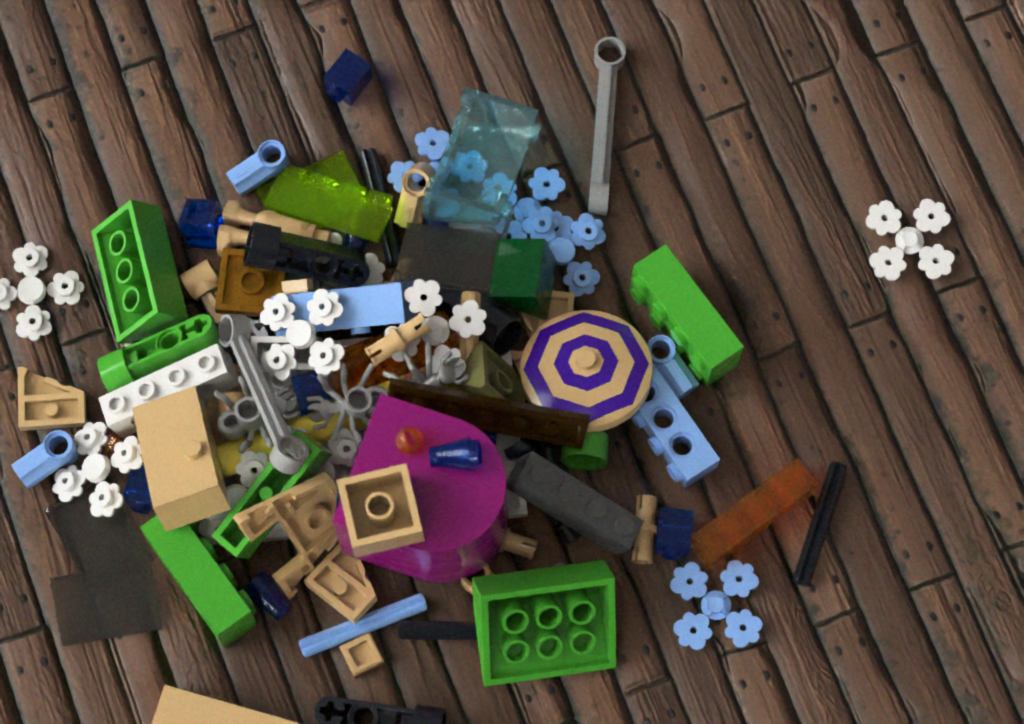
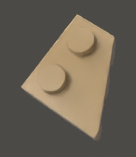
(47, 403)
(343, 584)

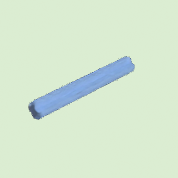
(368, 623)

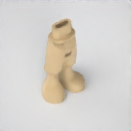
(235, 215)

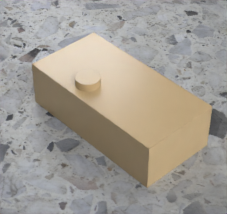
(180, 459)

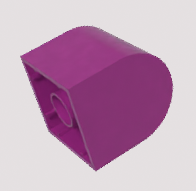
(458, 509)

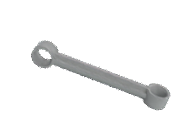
(604, 125)
(235, 332)

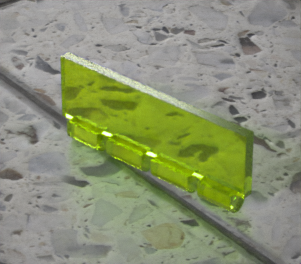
(326, 206)

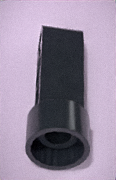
(269, 249)
(501, 325)
(382, 713)

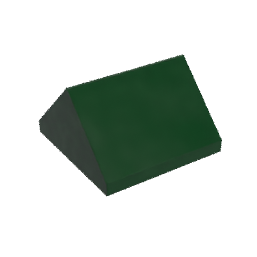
(523, 275)

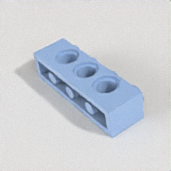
(682, 468)

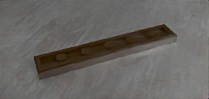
(497, 414)

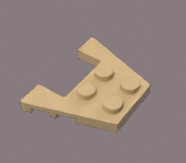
(307, 520)

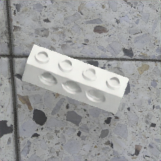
(207, 370)

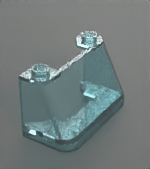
(480, 161)

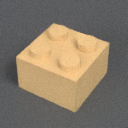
(380, 510)

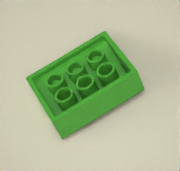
(545, 622)

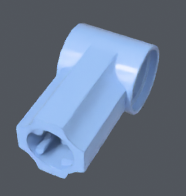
(255, 169)
(673, 367)
(42, 460)

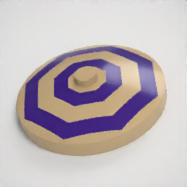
(588, 367)

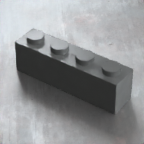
(574, 503)

